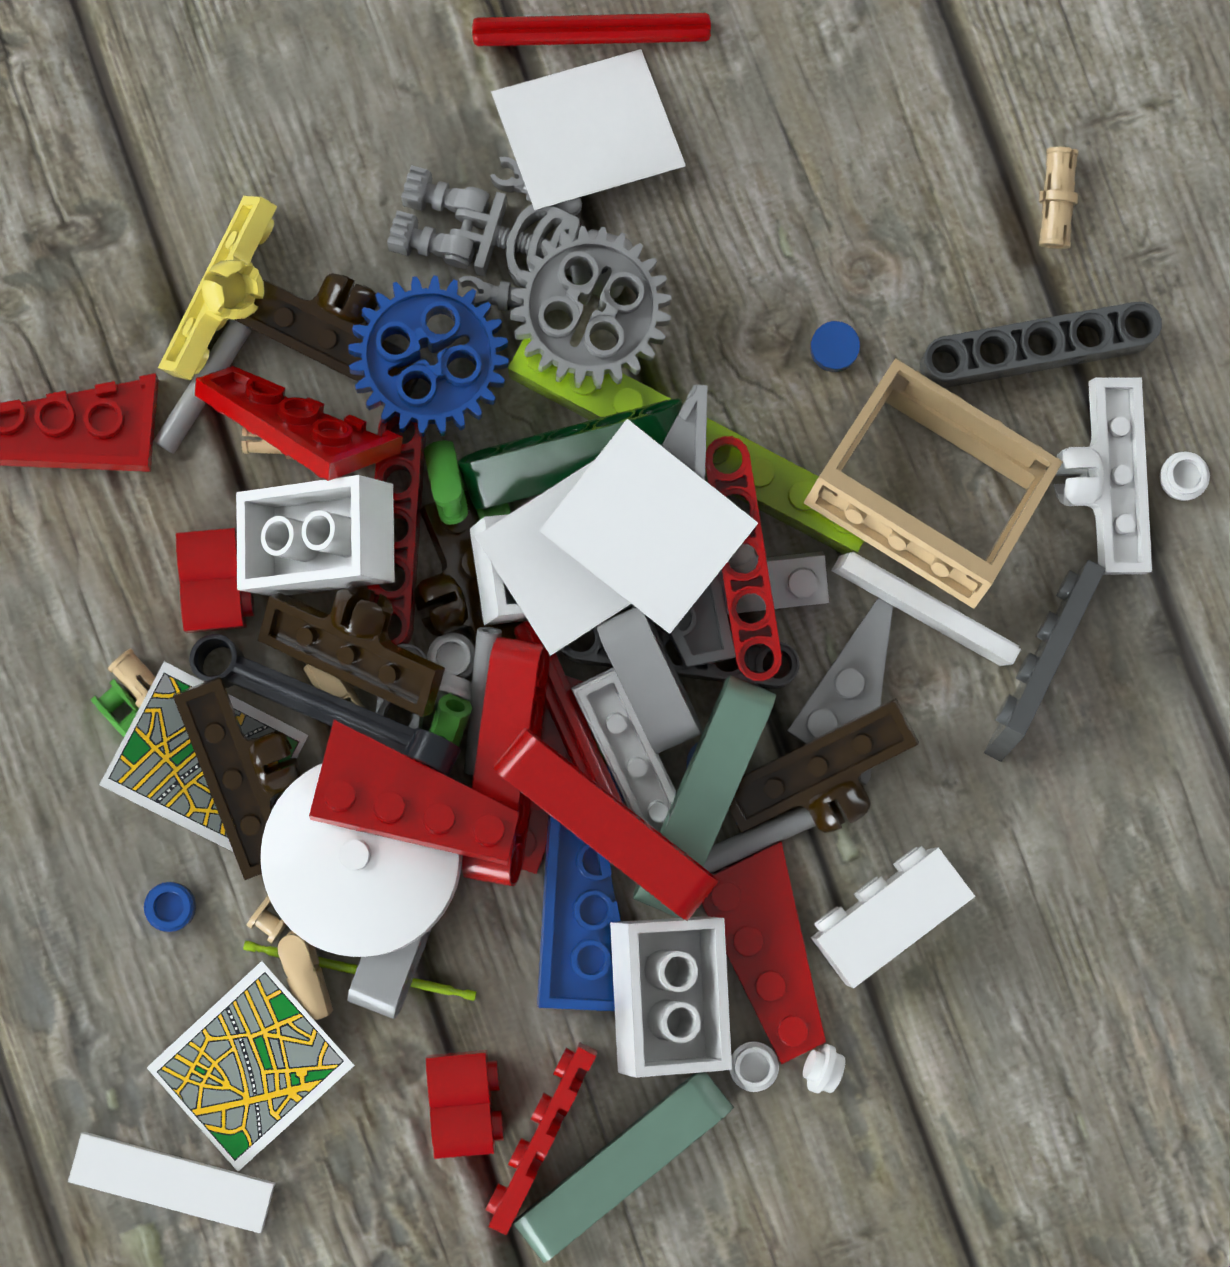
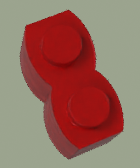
(210, 581)
(462, 1104)

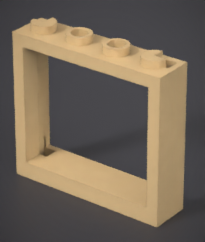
(902, 534)

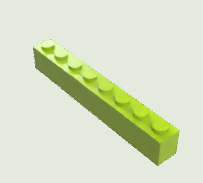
(778, 482)

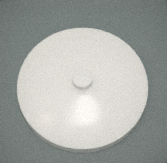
(349, 886)

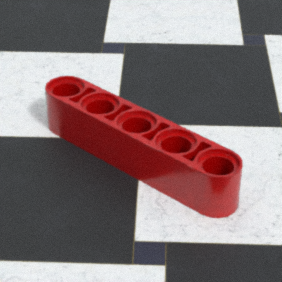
(405, 507)
(758, 579)
(511, 702)
(605, 824)

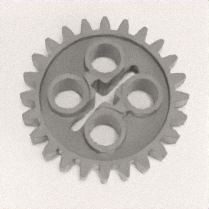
(550, 290)

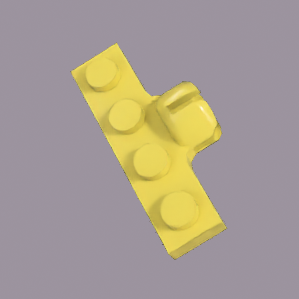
(225, 289)

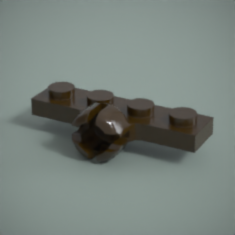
(321, 325)
(457, 583)
(353, 646)
(236, 767)
(825, 772)

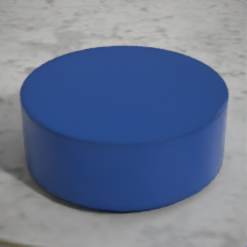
(834, 346)
(169, 906)

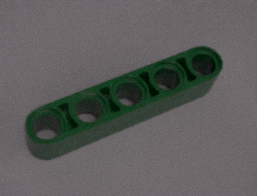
(543, 460)

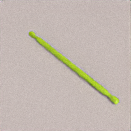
(351, 968)

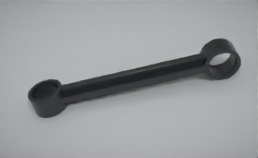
(325, 707)

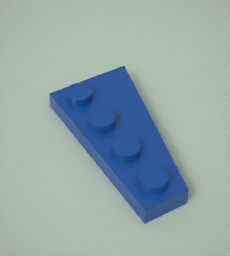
(576, 925)

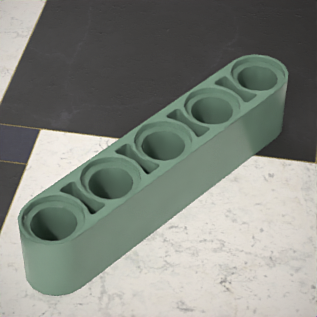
(714, 773)
(622, 1165)

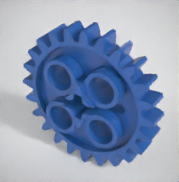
(408, 316)

